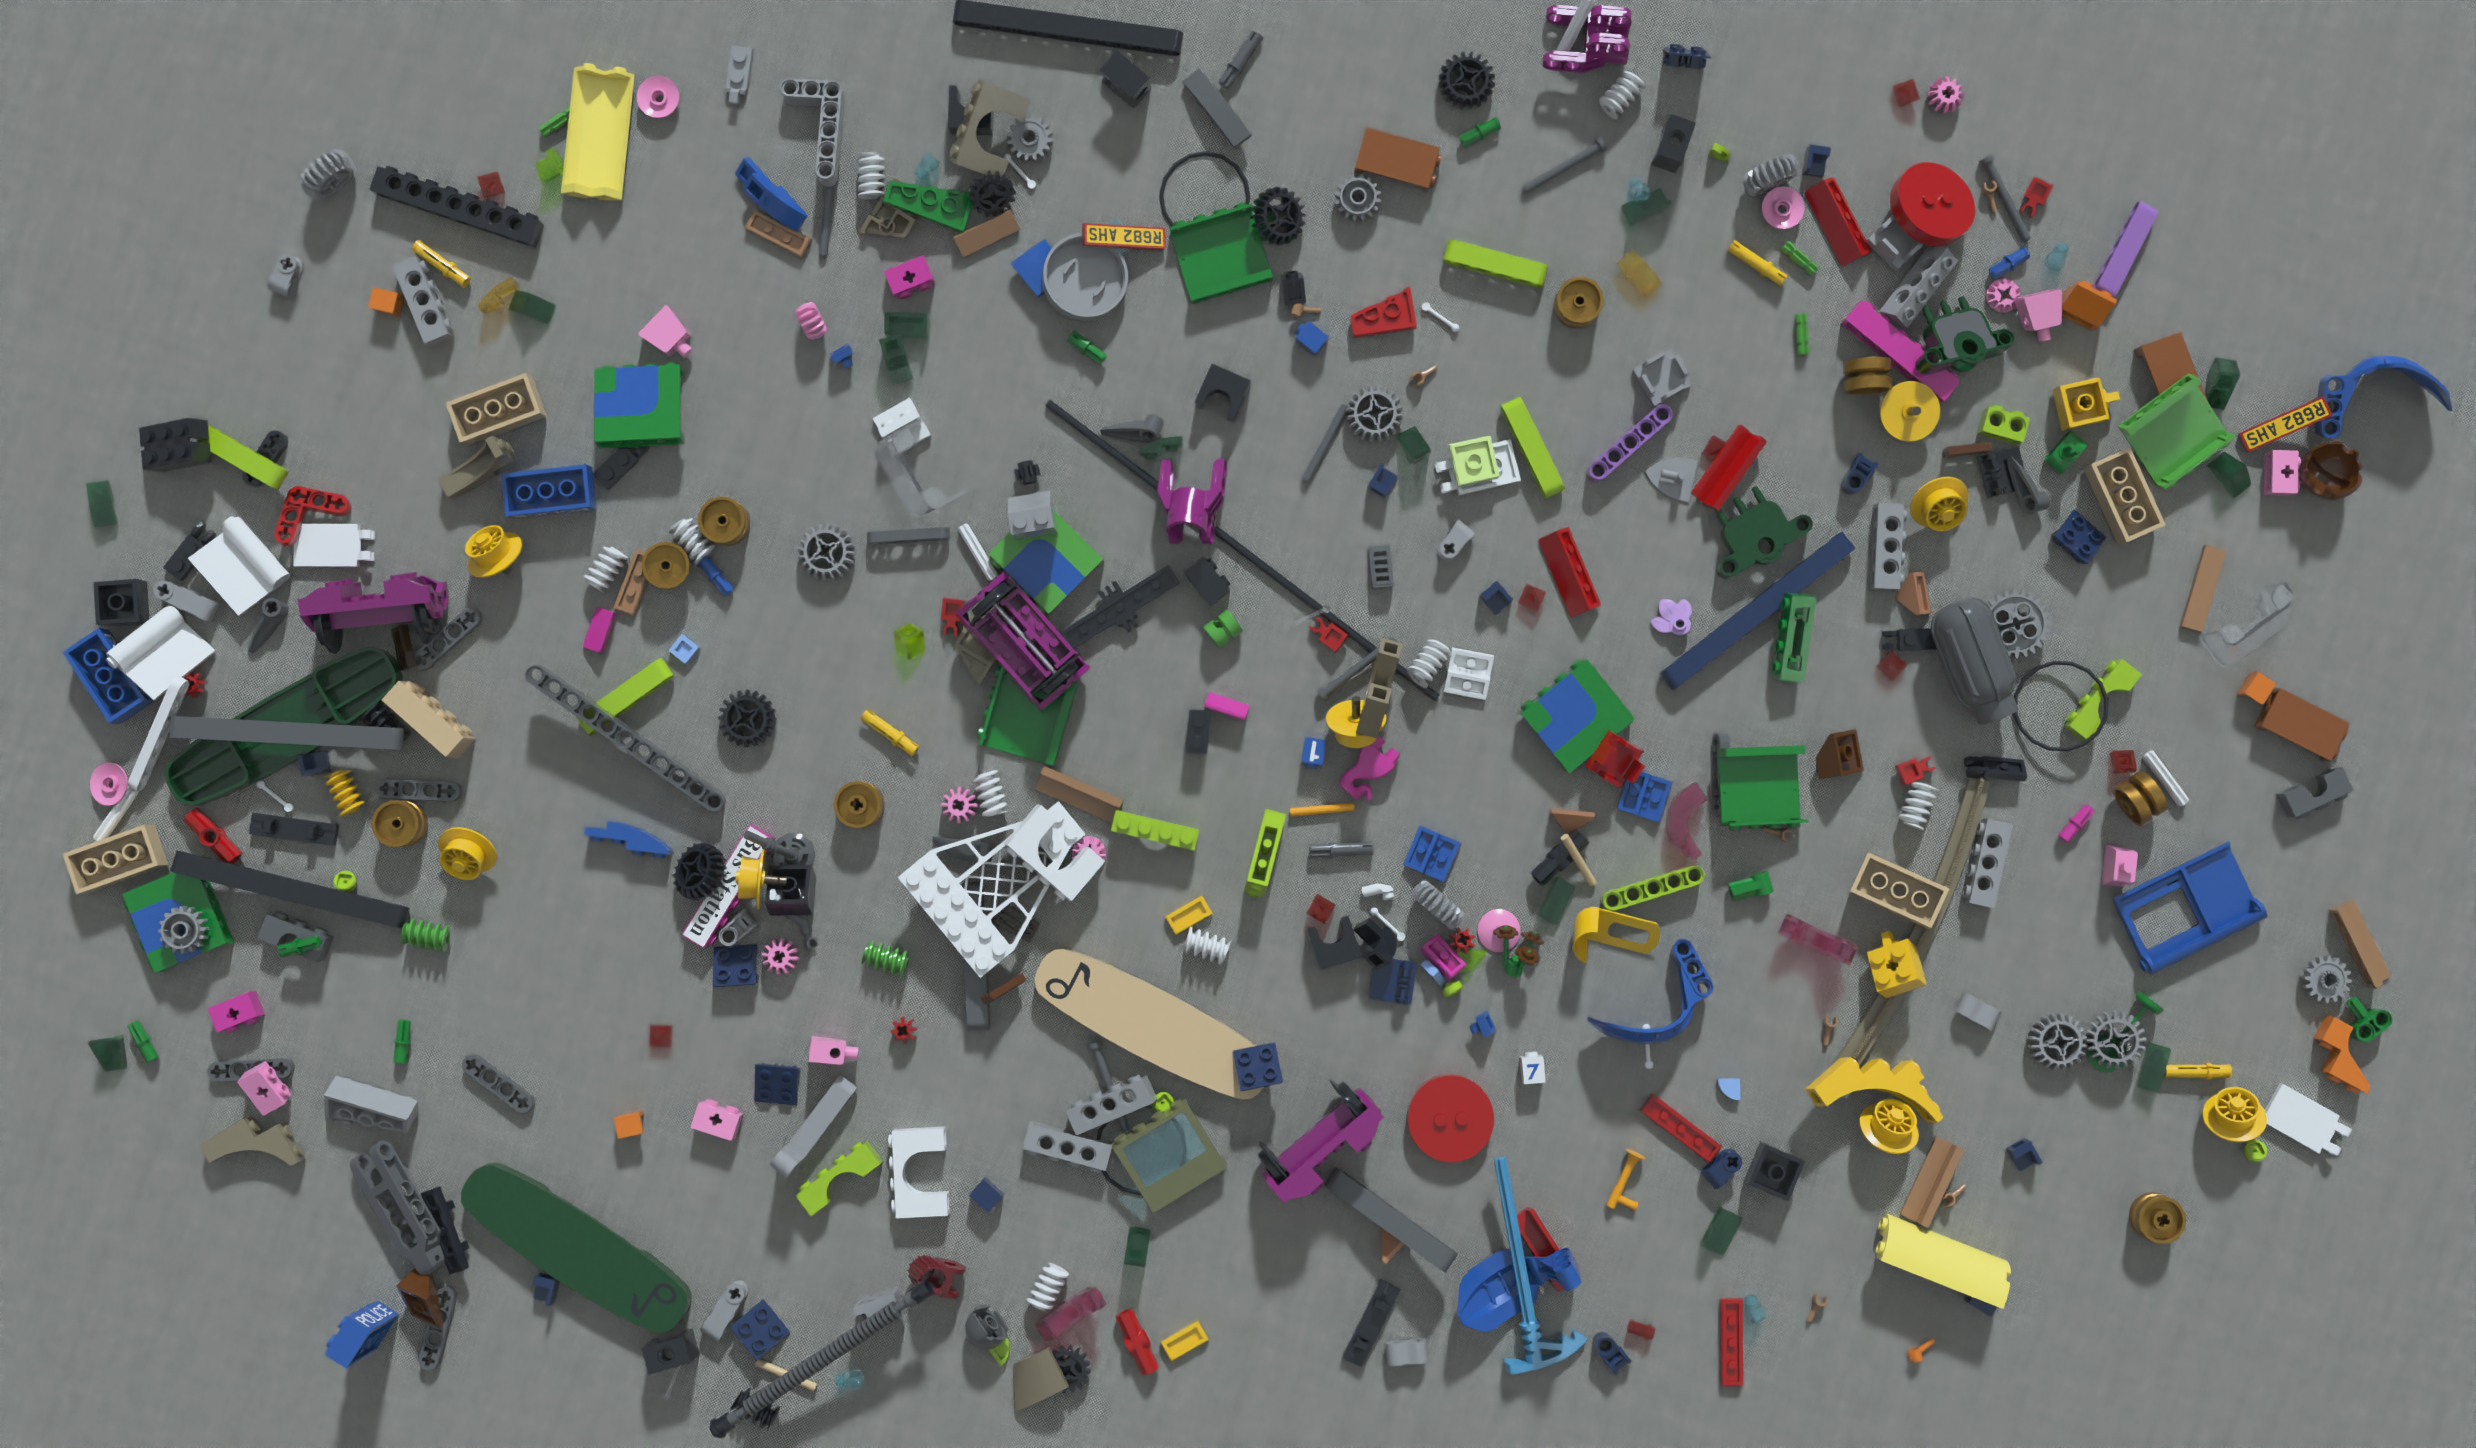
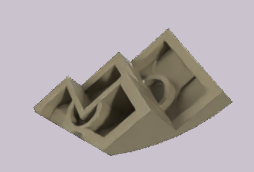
(889, 220)
(1037, 1379)

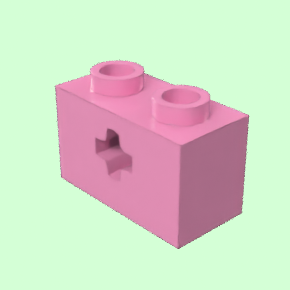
(2281, 484)
(264, 1088)
(704, 1120)

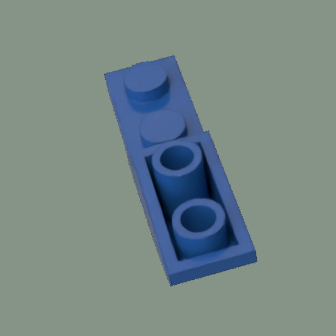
(769, 197)
(636, 839)

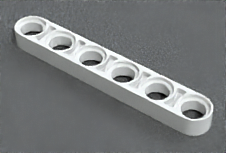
(158, 733)

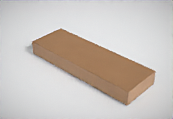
(986, 233)
(778, 234)
(632, 586)

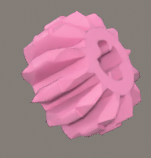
(1952, 91)
(811, 321)
(957, 812)
(773, 952)

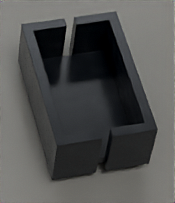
(169, 445)

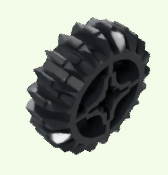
(1473, 96)
(1288, 212)
(758, 733)
(699, 871)

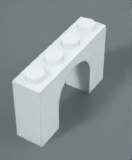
(1025, 843)
(908, 1200)

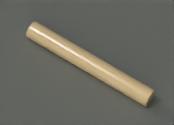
(1578, 860)
(771, 1368)

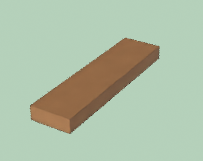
(2203, 588)

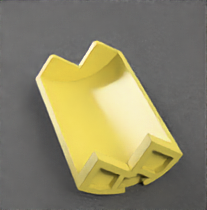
(597, 133)
(1943, 1260)

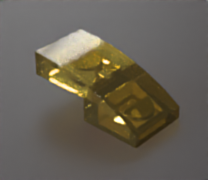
(1639, 272)
(493, 298)

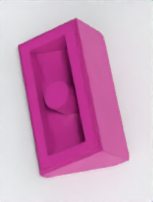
(599, 630)
(1226, 706)
(1442, 957)

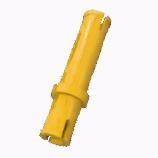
(441, 264)
(1763, 267)
(892, 734)
(2205, 1071)

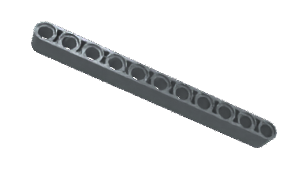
(286, 732)
(615, 736)

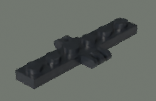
(1120, 607)

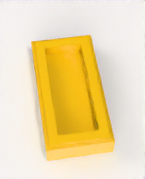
(1188, 915)
(1184, 1340)

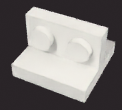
(900, 417)

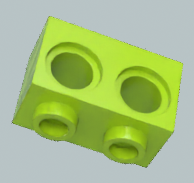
(2003, 430)

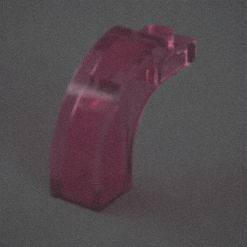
(1677, 817)
(1818, 940)
(1069, 1313)

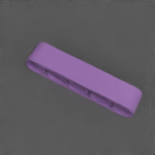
(2126, 248)
(1634, 434)

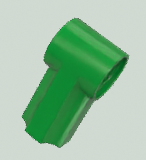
(1755, 885)

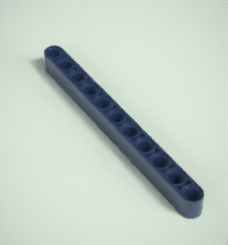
(1756, 611)

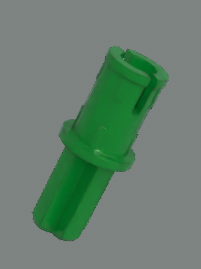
(1479, 132)
(1087, 347)
(299, 946)
(142, 1041)
(402, 1041)

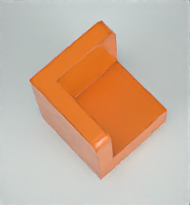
(386, 302)
(2257, 687)
(629, 1124)

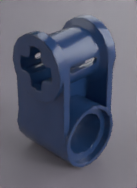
(1860, 471)
(1720, 1169)
(1613, 1354)

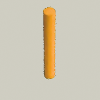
(1322, 809)

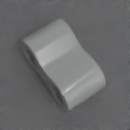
(1978, 1011)
(1406, 1352)

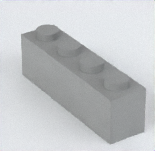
(369, 1106)

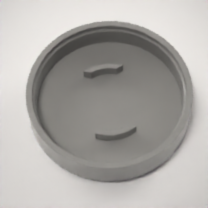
(1084, 279)

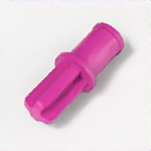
(2076, 823)

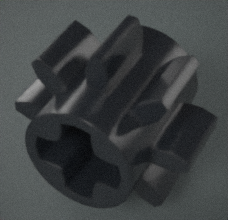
(1027, 472)

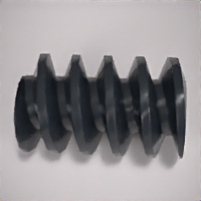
(376, 718)
(765, 1416)

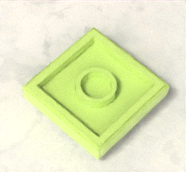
(1473, 461)

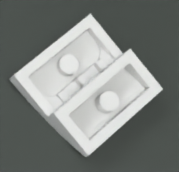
(1468, 673)

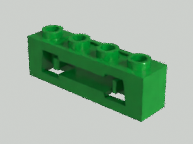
(1785, 666)

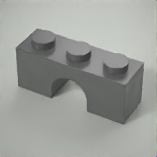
(2331, 786)
(277, 929)

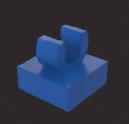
(842, 354)
(1483, 1024)

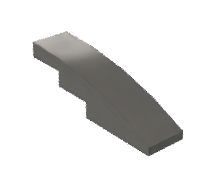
(1217, 108)

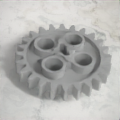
(2009, 605)

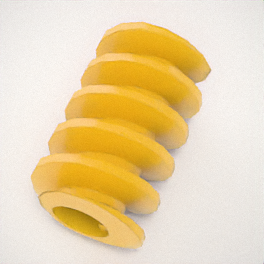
(344, 792)

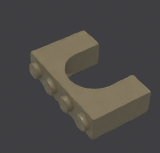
(984, 100)
(1378, 688)

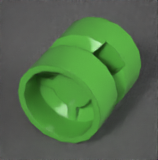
(1223, 629)

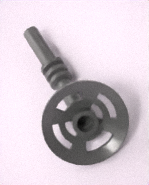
(786, 852)

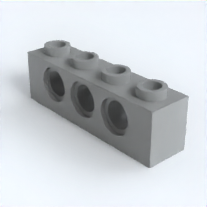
(406, 273)
(1918, 285)
(1879, 556)
(1992, 875)
(1083, 1121)
(1037, 1131)

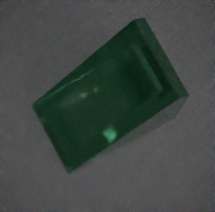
(532, 306)
(1413, 445)
(2231, 473)
(110, 1052)
(1137, 1246)

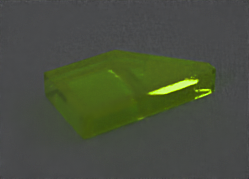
(1471, 958)

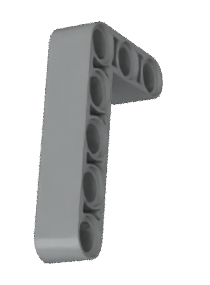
(827, 123)
(814, 1127)

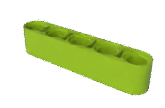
(1495, 263)
(1532, 447)
(245, 458)
(631, 692)
(1662, 887)

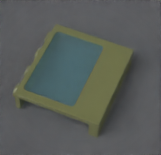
(1168, 1155)

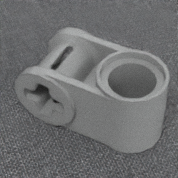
(284, 278)
(1456, 539)
(739, 928)

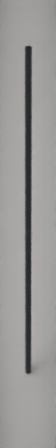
(1234, 544)

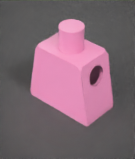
(2040, 312)
(667, 333)
(2119, 866)
(821, 1047)

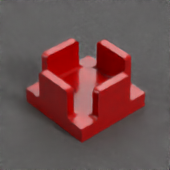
(1616, 760)

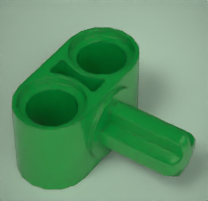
(2065, 452)
(2367, 1020)

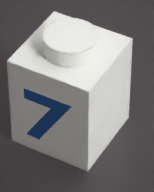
(1532, 1068)

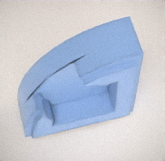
(1433, 972)
(1730, 1087)

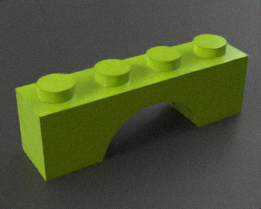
(2085, 719)
(1155, 830)
(817, 1194)

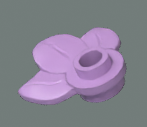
(1670, 615)

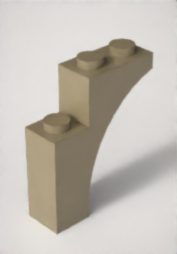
(478, 468)
(247, 1136)

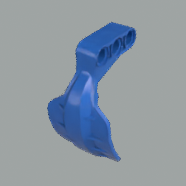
(2347, 383)
(1689, 997)
(1490, 1290)

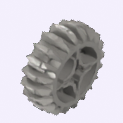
(327, 174)
(1771, 174)
(1365, 415)
(835, 546)
(1438, 904)
(2122, 1057)
(2062, 1059)

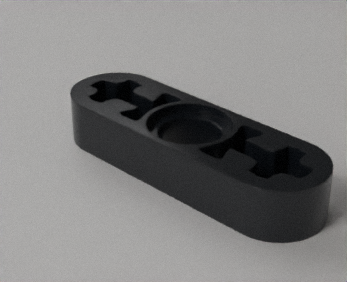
(268, 442)

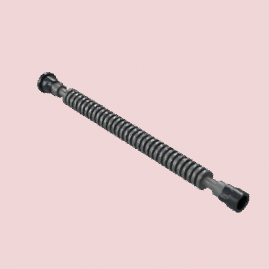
(820, 1359)

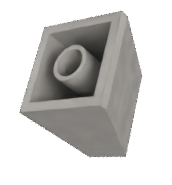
(1031, 515)

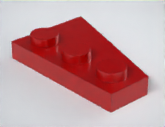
(1386, 317)

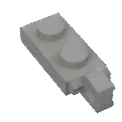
(738, 73)

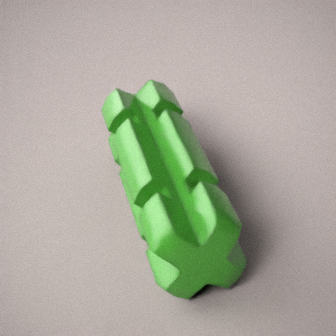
(555, 123)
(1799, 258)
(1802, 334)

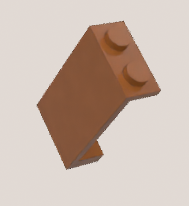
(1398, 158)
(2167, 361)
(2302, 724)

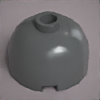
(985, 1328)

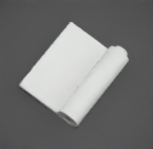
(239, 566)
(159, 652)

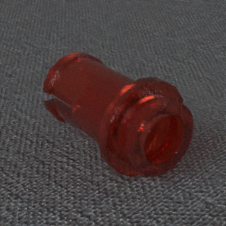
(1641, 1329)

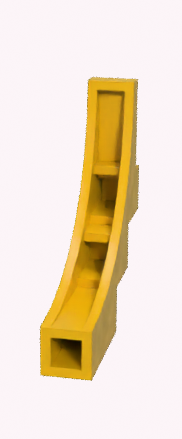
(1900, 1082)

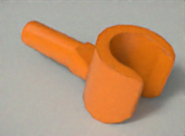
(1915, 1353)

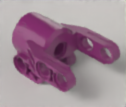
(1604, 39)
(1191, 504)

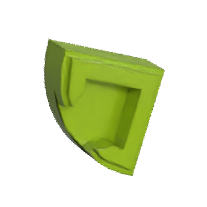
(1719, 152)
(1001, 1352)

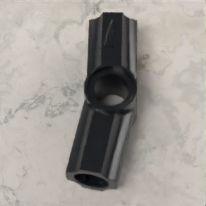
(1557, 859)

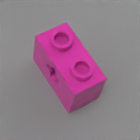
(898, 277)
(224, 1013)

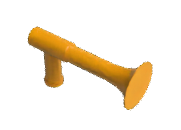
(1616, 1195)

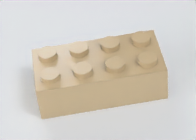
(496, 409)
(2124, 496)
(429, 719)
(115, 859)
(1899, 891)

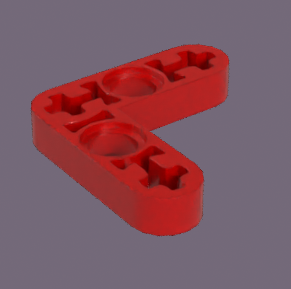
(301, 505)

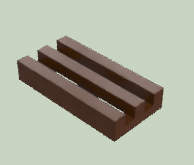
(1969, 449)
(1003, 989)

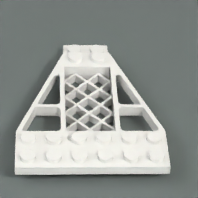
(956, 911)

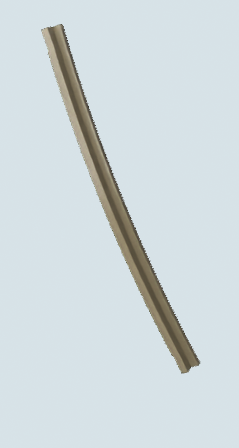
(1946, 875)

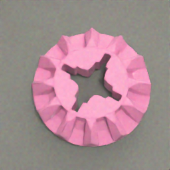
(1993, 295)
(1096, 845)

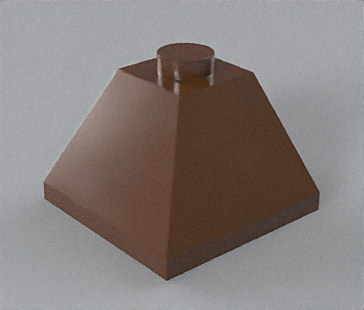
(1839, 755)
(421, 1297)

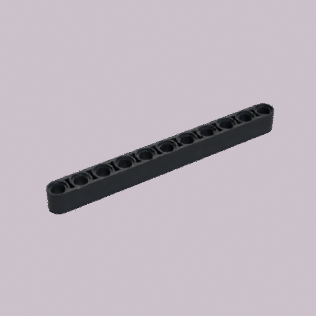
(1068, 27)
(289, 889)

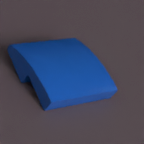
(1030, 266)
(1646, 797)
(1432, 853)

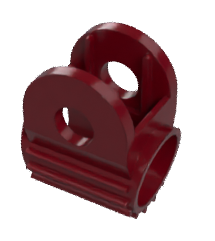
(947, 1267)

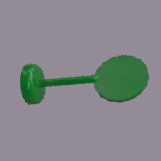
(2110, 1051)

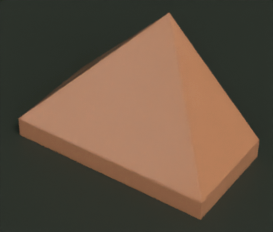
(1915, 594)
(1571, 820)
(1389, 1245)

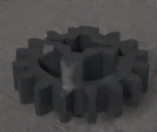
(1001, 195)
(1075, 1372)

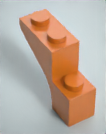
(2340, 1065)

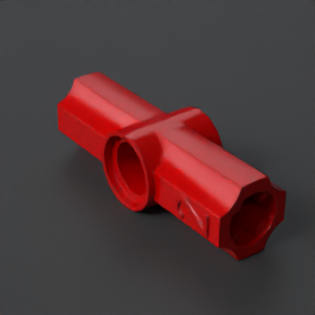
(203, 827)
(1137, 1342)

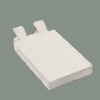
(1506, 465)
(331, 545)
(2304, 1120)

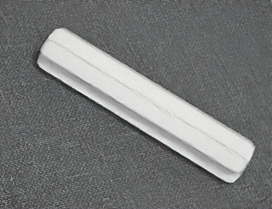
(1575, 25)
(978, 552)
(2165, 778)
(115, 815)

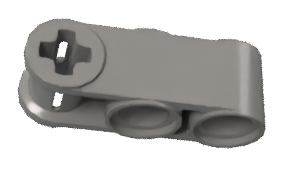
(187, 600)
(725, 1311)

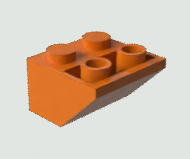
(2086, 305)

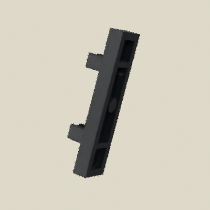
(294, 829)
(449, 1241)
(1371, 1322)

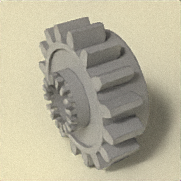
(1032, 149)
(1357, 209)
(194, 926)
(2336, 983)

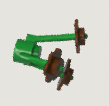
(1524, 955)

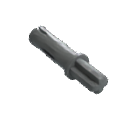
(1243, 55)
(1341, 849)

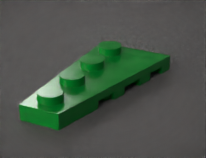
(940, 206)

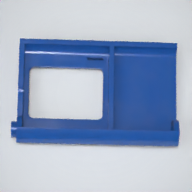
(2216, 896)

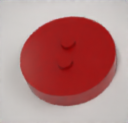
(1932, 204)
(1450, 1118)

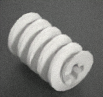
(1620, 93)
(870, 175)
(691, 540)
(605, 568)
(1426, 661)
(990, 794)
(1917, 805)
(1206, 945)
(1048, 1287)

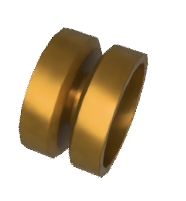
(1587, 293)
(1867, 375)
(714, 513)
(668, 553)
(2140, 798)
(846, 804)
(387, 828)
(2157, 1218)

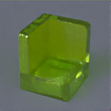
(550, 166)
(909, 641)

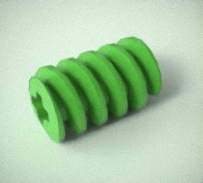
(425, 936)
(885, 958)

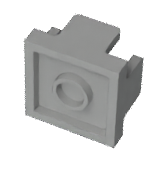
(1893, 244)
(1662, 377)
(870, 1305)

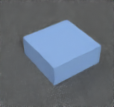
(684, 649)

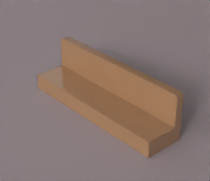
(1078, 794)
(2360, 944)
(1932, 1181)

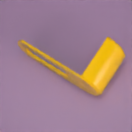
(1594, 925)

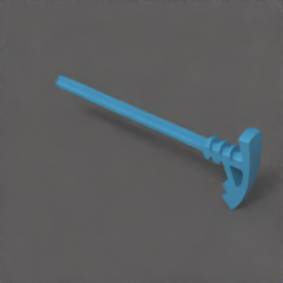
(1531, 1334)

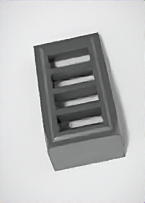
(1381, 584)

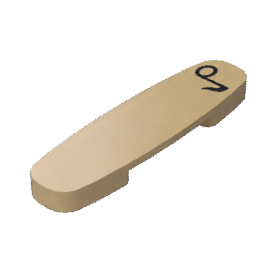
(1144, 1020)

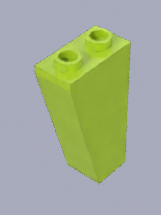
(1264, 853)

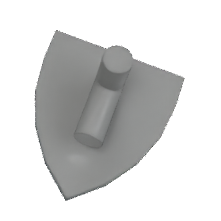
(1674, 477)

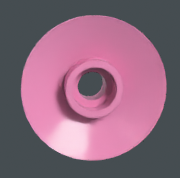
(653, 88)
(1790, 201)
(108, 784)
(1490, 922)

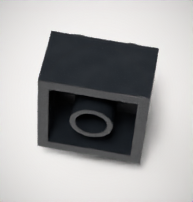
(121, 602)
(796, 896)
(1774, 1171)

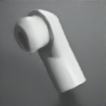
(1385, 890)

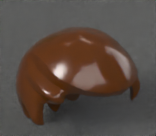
(2331, 471)

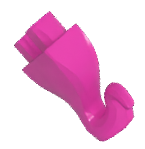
(1370, 765)

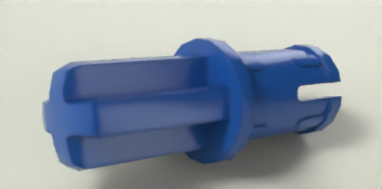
(2009, 263)
(716, 576)

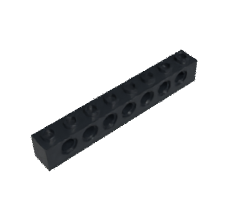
(383, 186)

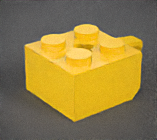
(2088, 392)
(1892, 956)

